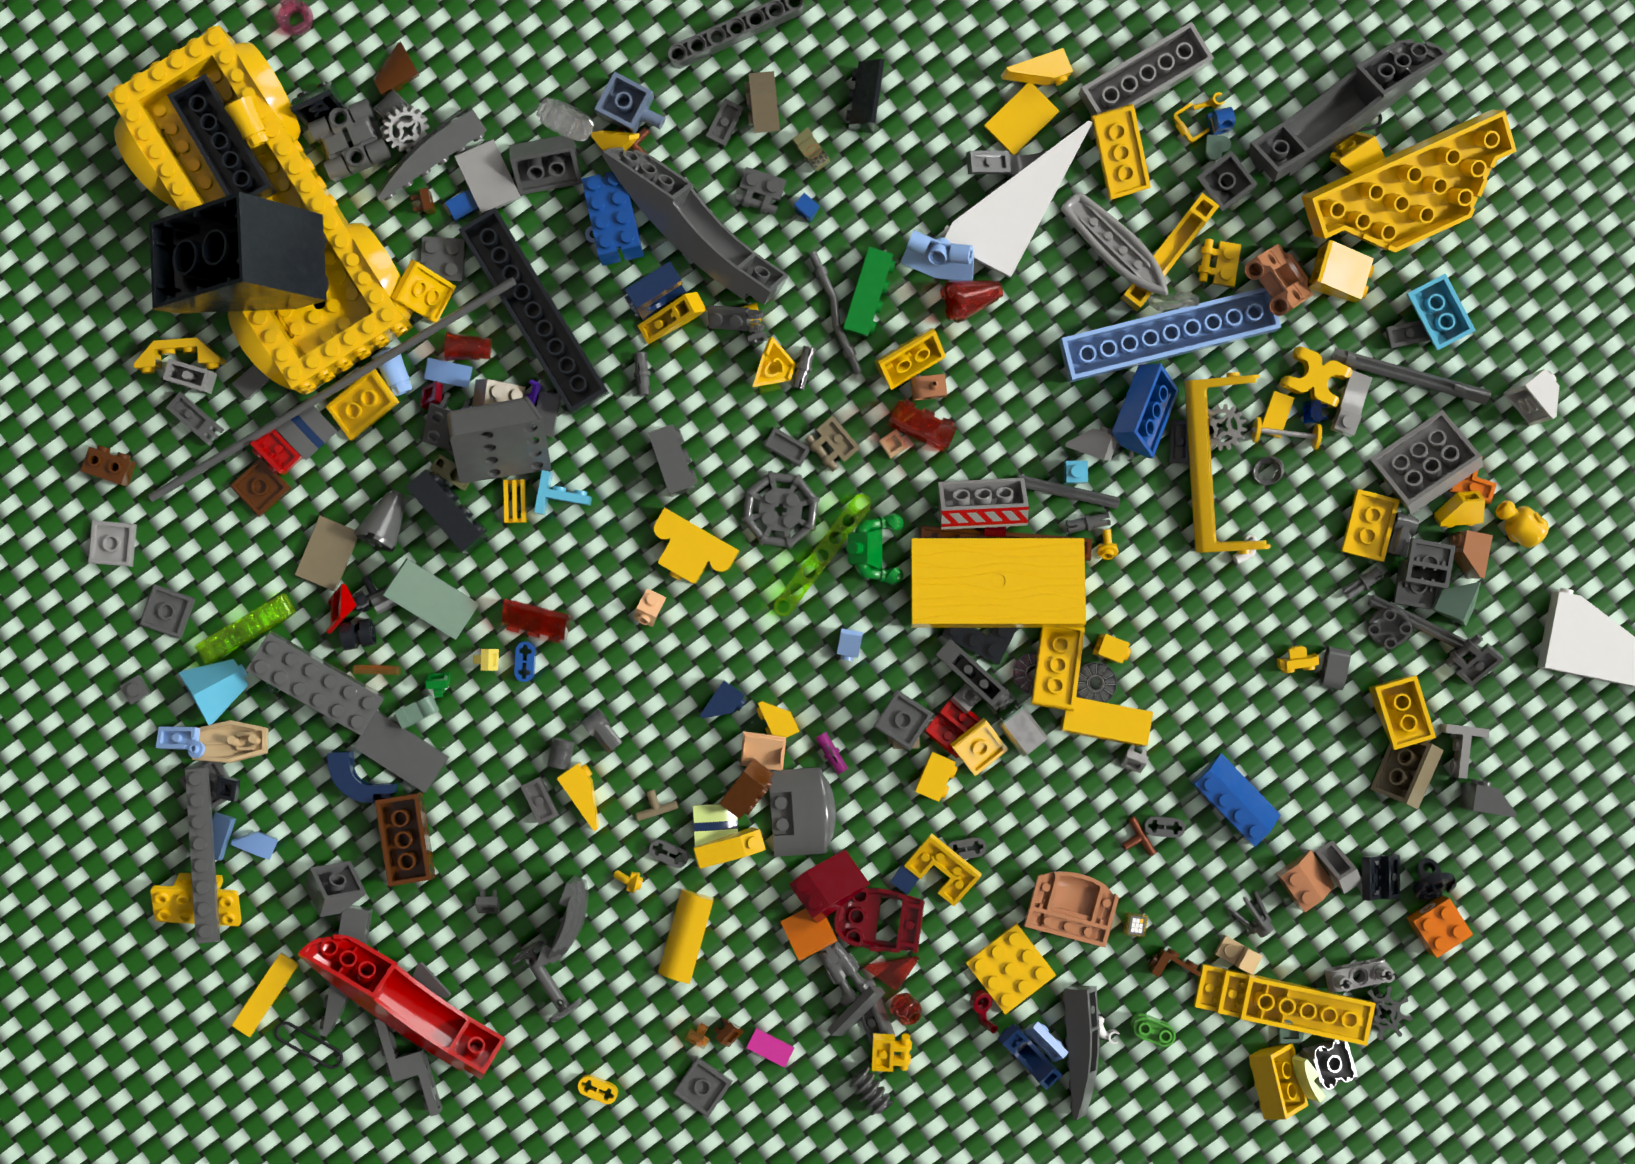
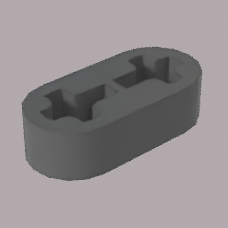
(1163, 832)
(966, 842)
(666, 858)

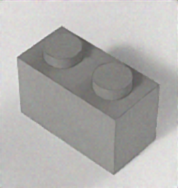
(189, 376)

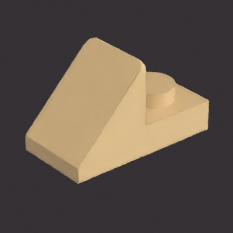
(1238, 954)

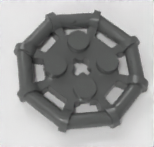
(790, 502)

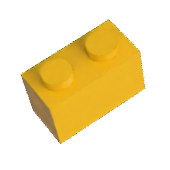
(1112, 648)
(935, 776)

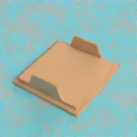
(766, 749)

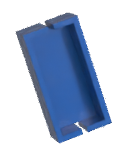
(612, 219)

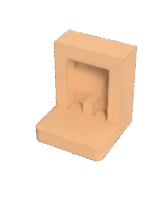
(649, 607)

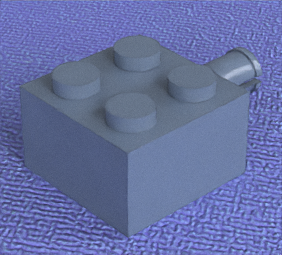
(627, 104)

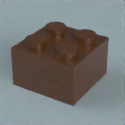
(747, 789)

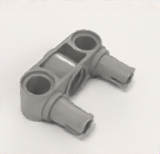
(1371, 972)

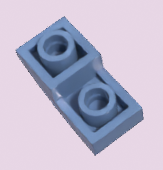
(448, 372)

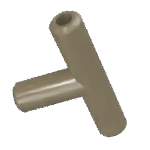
(655, 809)

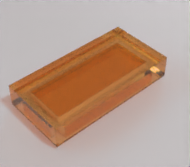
(376, 669)

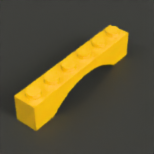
(1174, 245)

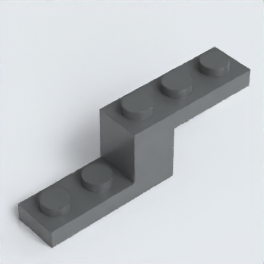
(408, 1065)

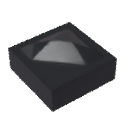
(227, 788)

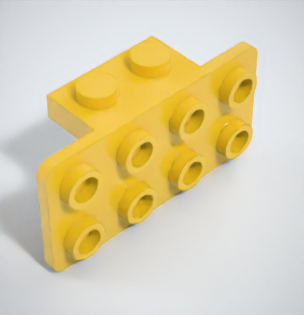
(176, 902)

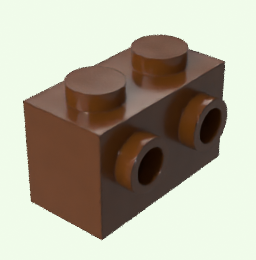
(108, 466)

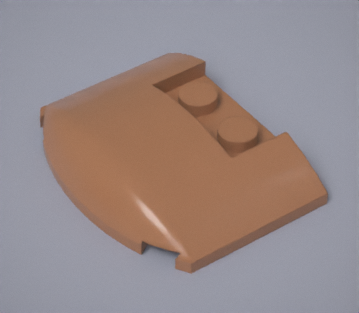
(1072, 907)

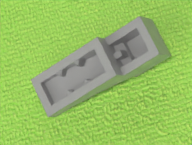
(1351, 404)

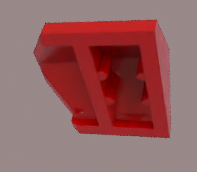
(341, 606)

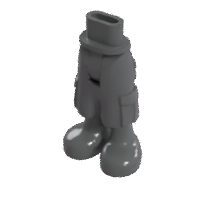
(838, 966)

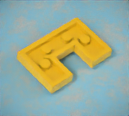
(960, 872)

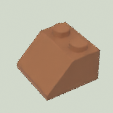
(1471, 552)
(1305, 881)

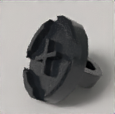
(1432, 884)

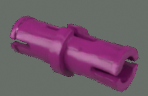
(824, 740)

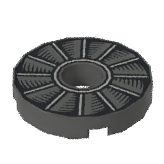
(1107, 679)

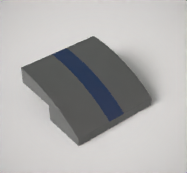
(307, 431)

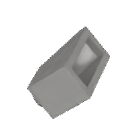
(1095, 443)
(1339, 866)

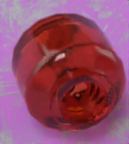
(905, 1009)

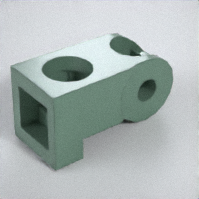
(416, 712)

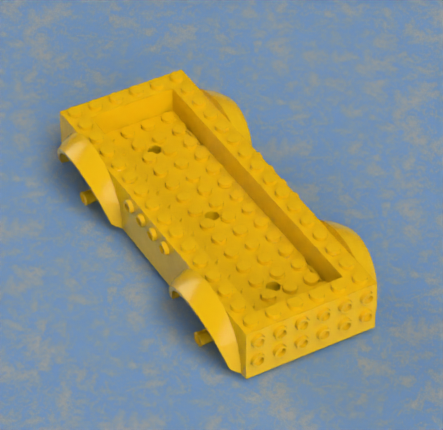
(288, 345)

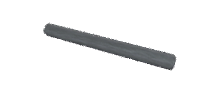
(1422, 624)

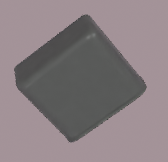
(498, 440)

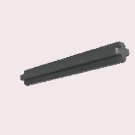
(1071, 492)

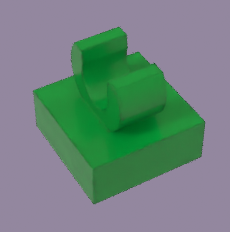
(438, 682)

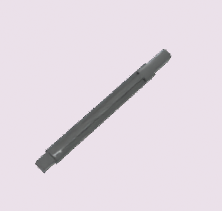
(1411, 376)

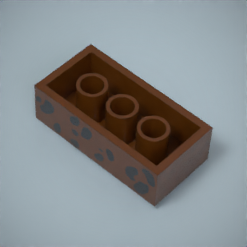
(405, 839)

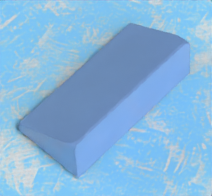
(222, 831)

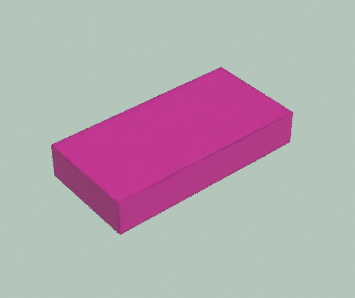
(770, 1047)

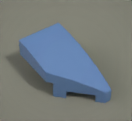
(256, 843)

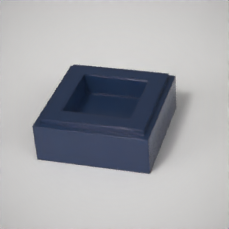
(904, 879)

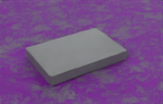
(487, 177)

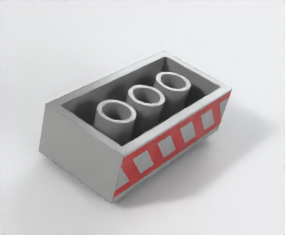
(983, 503)

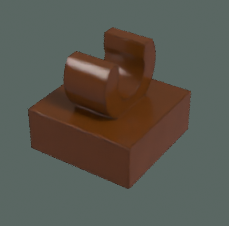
(426, 200)
(729, 1033)

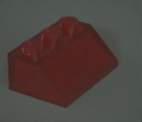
(922, 425)
(536, 620)

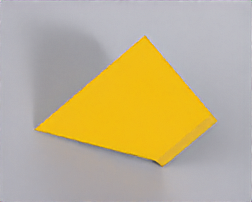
(774, 366)

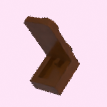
(1158, 962)

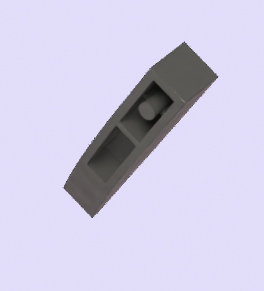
(433, 150)
(355, 923)
(1082, 1043)

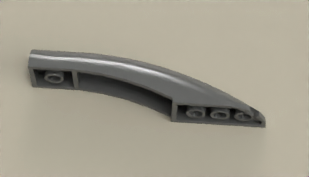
(1345, 107)

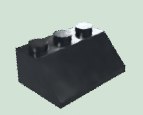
(865, 95)

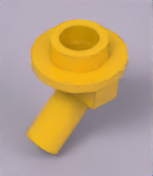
(1108, 549)
(633, 882)

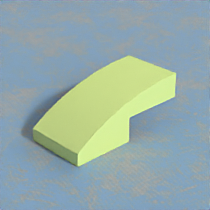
(1305, 1076)

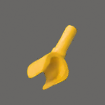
(1212, 102)

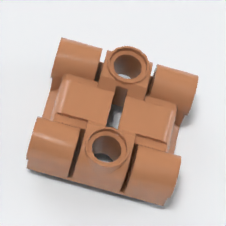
(1281, 279)

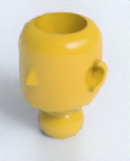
(1522, 524)

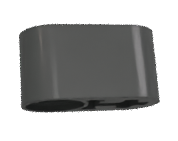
(1335, 668)

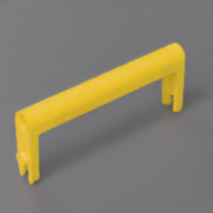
(1201, 466)

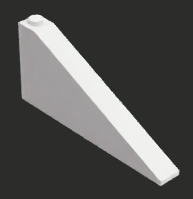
(1009, 216)
(1586, 641)

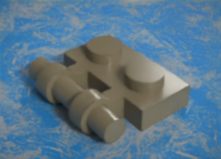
(837, 439)

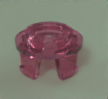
(289, 7)

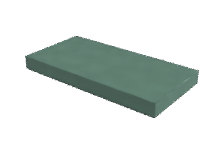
(430, 598)

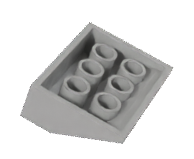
(1427, 462)

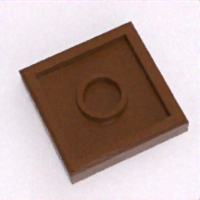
(260, 487)

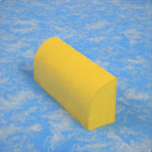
(1108, 722)
(685, 936)

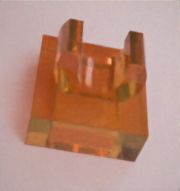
(697, 1037)

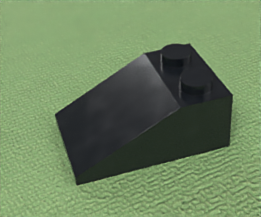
(316, 103)

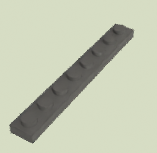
(202, 855)

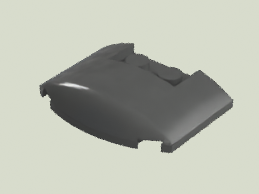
(801, 812)

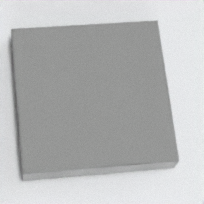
(112, 543)

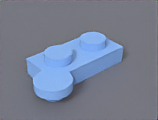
(182, 739)

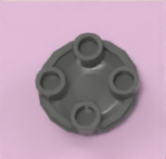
(1389, 627)

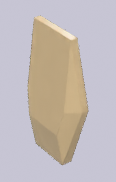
(232, 741)

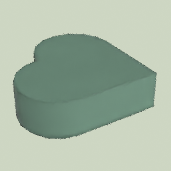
(1216, 146)
(1289, 1036)

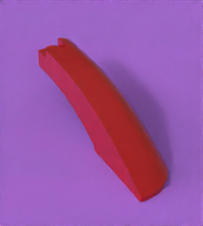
(403, 1003)

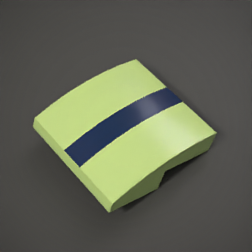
(712, 823)

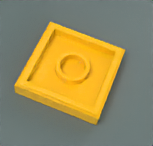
(979, 747)

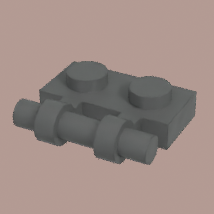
(761, 184)
(1479, 664)

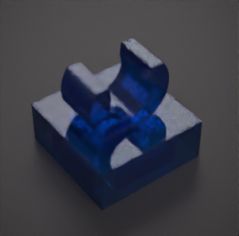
(1312, 412)

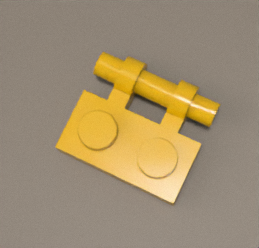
(1225, 266)
(883, 1052)

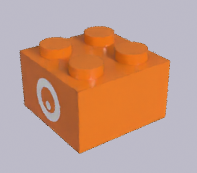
(1439, 926)

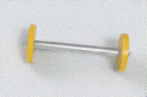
(1315, 436)

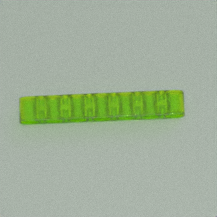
(824, 544)

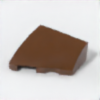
(395, 71)

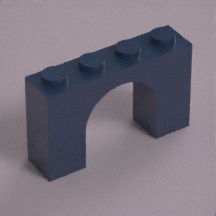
(654, 291)

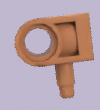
(928, 387)

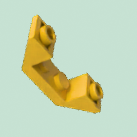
(151, 357)

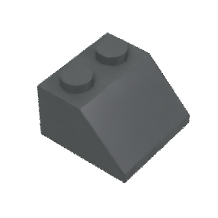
(1227, 181)
(1483, 798)
(334, 887)

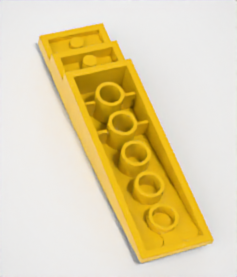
(1273, 1001)

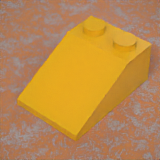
(1402, 711)

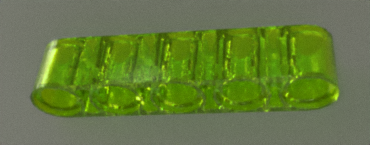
(245, 629)

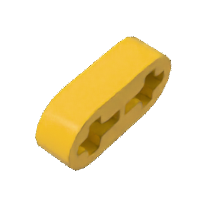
(599, 1084)

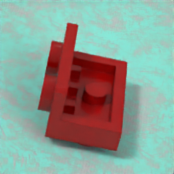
(276, 451)

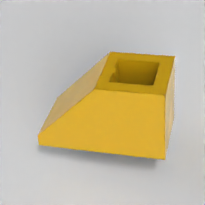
(1462, 509)
(779, 720)

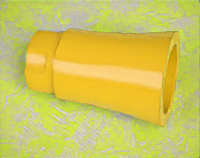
(248, 121)

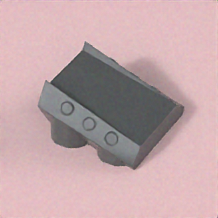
(1331, 1061)

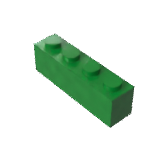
(868, 293)

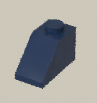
(724, 701)

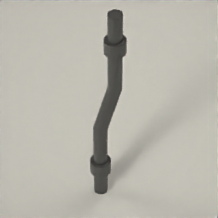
(821, 273)

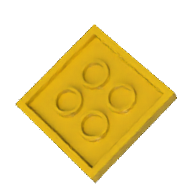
(1010, 968)

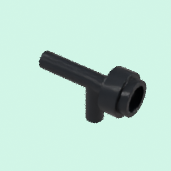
(362, 600)

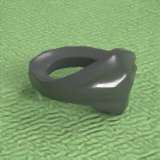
(1278, 475)

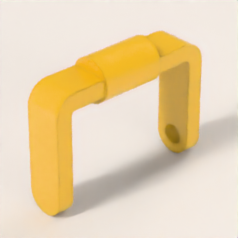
(1183, 129)

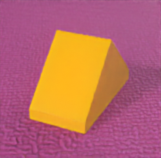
(613, 139)

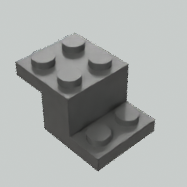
(1423, 573)

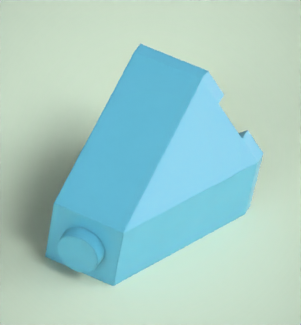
(215, 687)

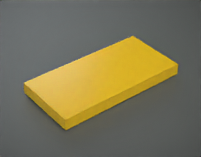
(1121, 151)
(1058, 668)

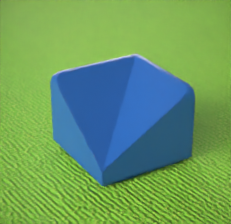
(806, 207)

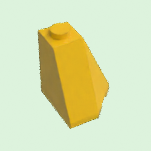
(1357, 152)

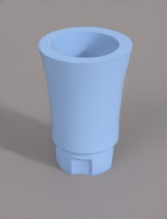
(395, 374)

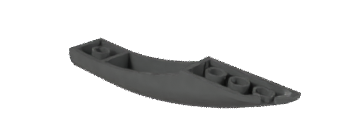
(692, 227)

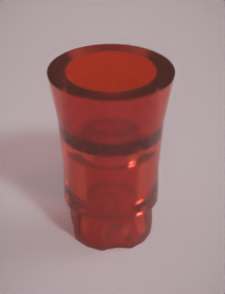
(466, 347)

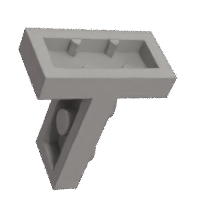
(1462, 746)

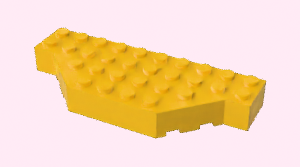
(1415, 188)

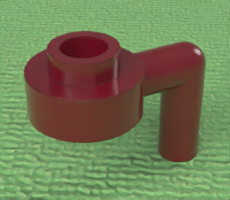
(981, 1003)

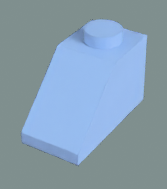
(849, 644)

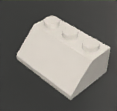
(1535, 397)

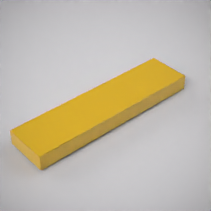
(265, 994)

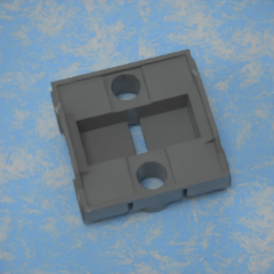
(364, 134)

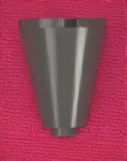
(383, 522)

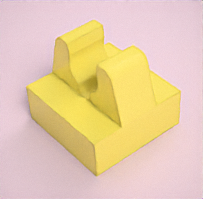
(487, 659)

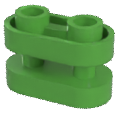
(1152, 1029)

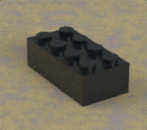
(448, 513)

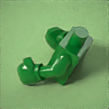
(865, 549)

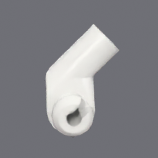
(1239, 558)

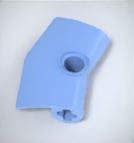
(939, 257)

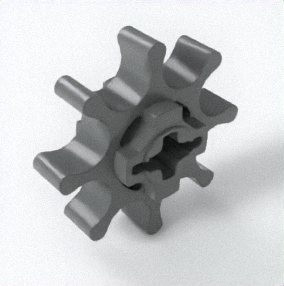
(1394, 1006)

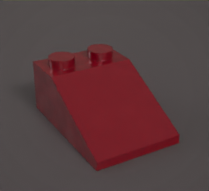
(829, 885)

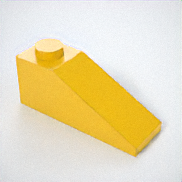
(1041, 70)
(672, 317)
(581, 791)
(729, 848)

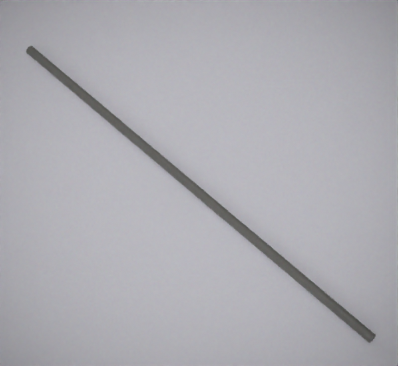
(333, 389)

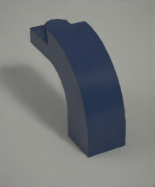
(348, 781)
(1030, 1056)

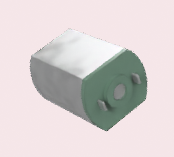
(1022, 730)

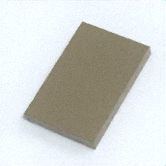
(327, 553)

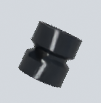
(357, 634)

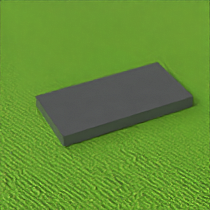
(401, 752)

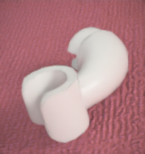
(1107, 1035)

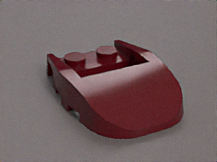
(858, 921)

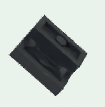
(1380, 877)

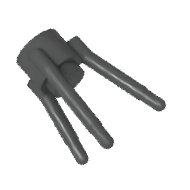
(1261, 923)

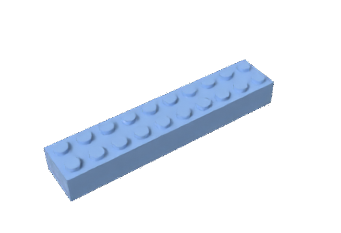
(1168, 334)

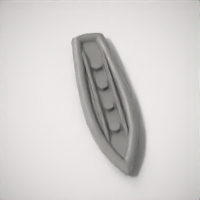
(1115, 243)

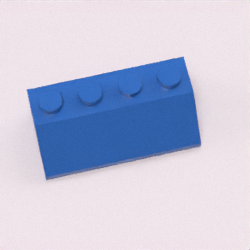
(1145, 410)
(1236, 800)

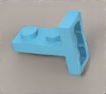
(557, 493)

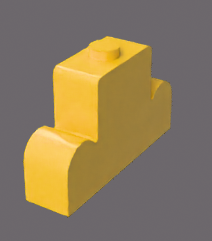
(691, 548)

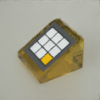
(1135, 924)

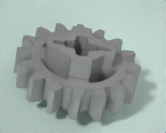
(399, 135)
(1230, 414)

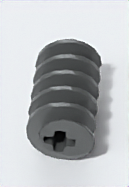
(871, 1091)

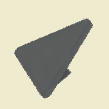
(430, 981)

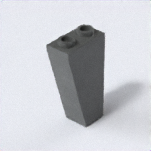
(974, 676)

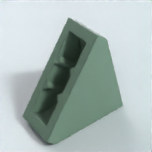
(1457, 602)

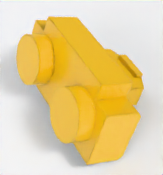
(1298, 659)

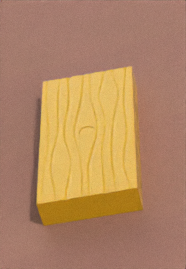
(998, 583)

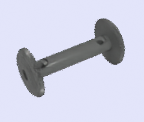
(546, 982)

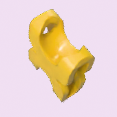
(1315, 376)

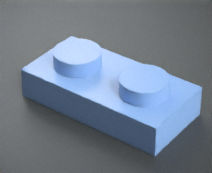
(1040, 1035)

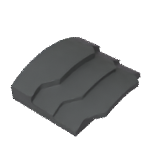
(576, 900)

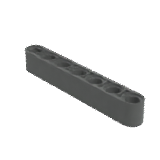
(729, 38)

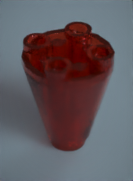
(969, 297)

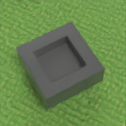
(135, 689)

